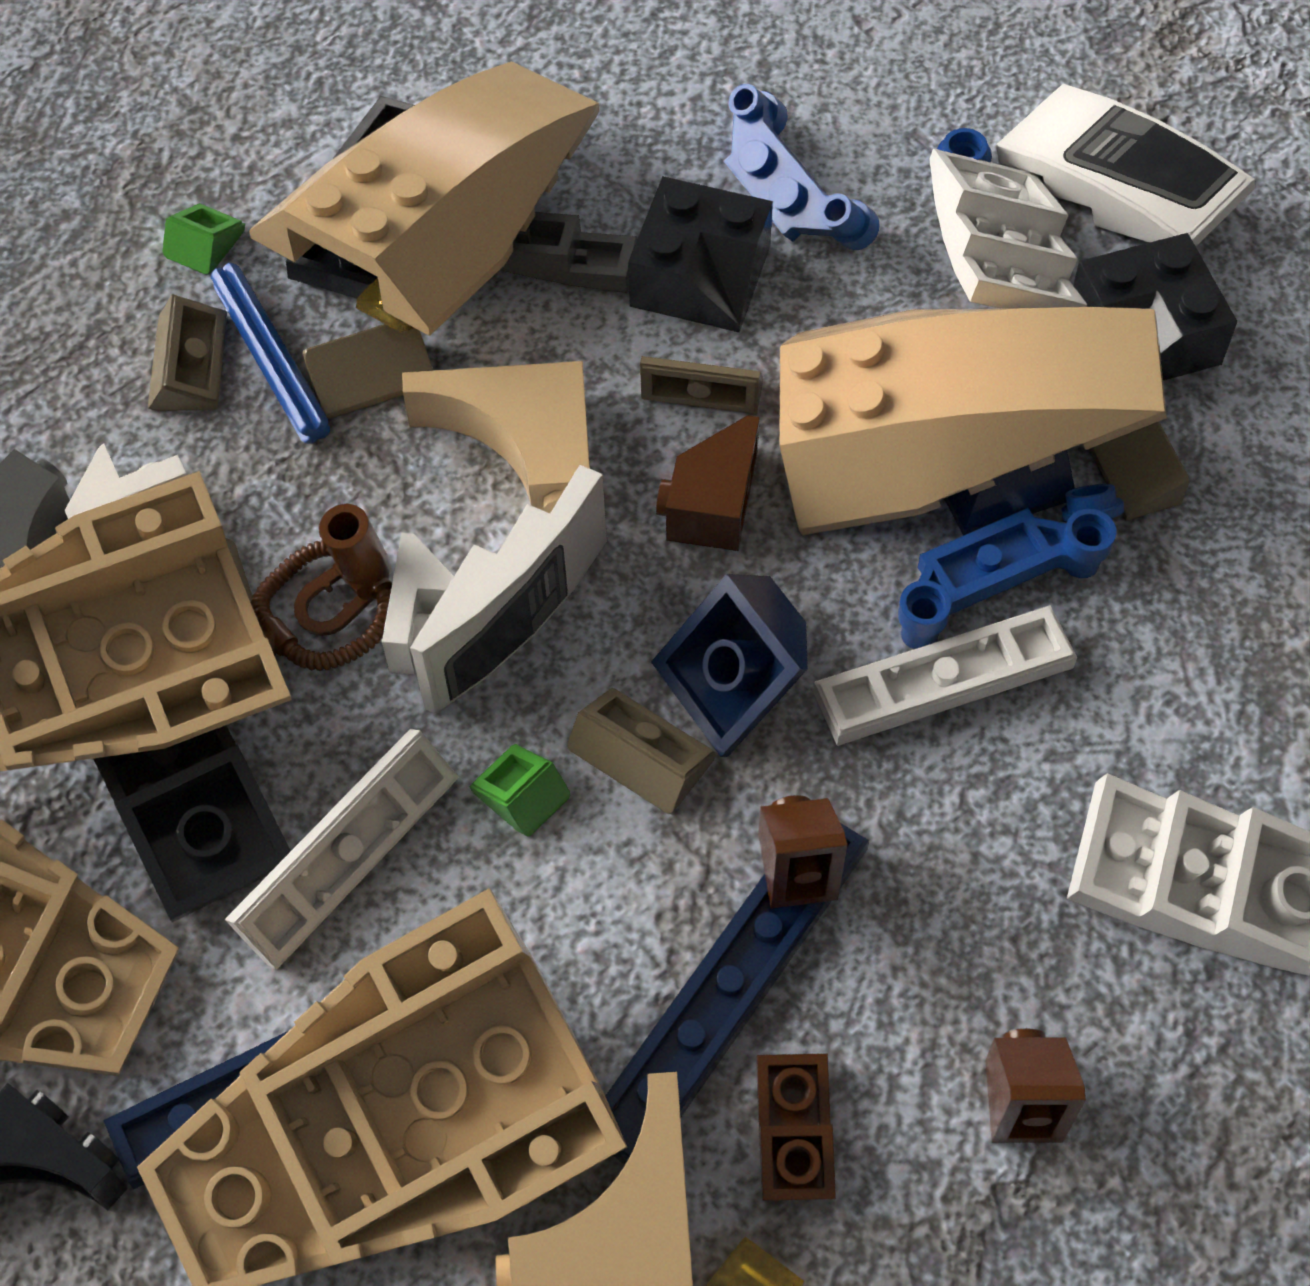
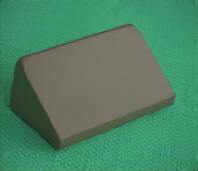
(187, 356)
(364, 368)
(700, 385)
(1143, 470)
(639, 749)

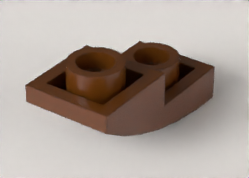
(795, 1127)

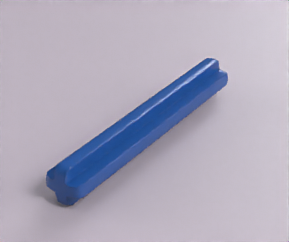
(270, 353)

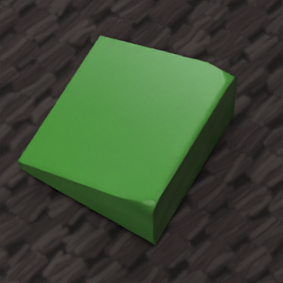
(200, 237)
(522, 789)

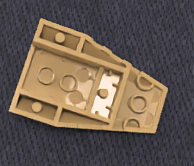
(438, 190)
(947, 399)
(128, 633)
(71, 966)
(388, 1113)

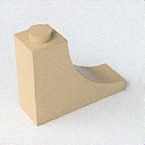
(521, 411)
(632, 1230)

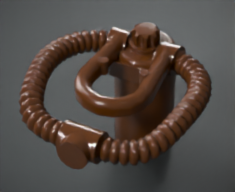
(358, 561)

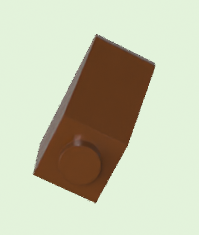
(711, 488)
(801, 851)
(1032, 1088)

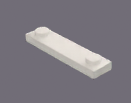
(944, 675)
(342, 849)

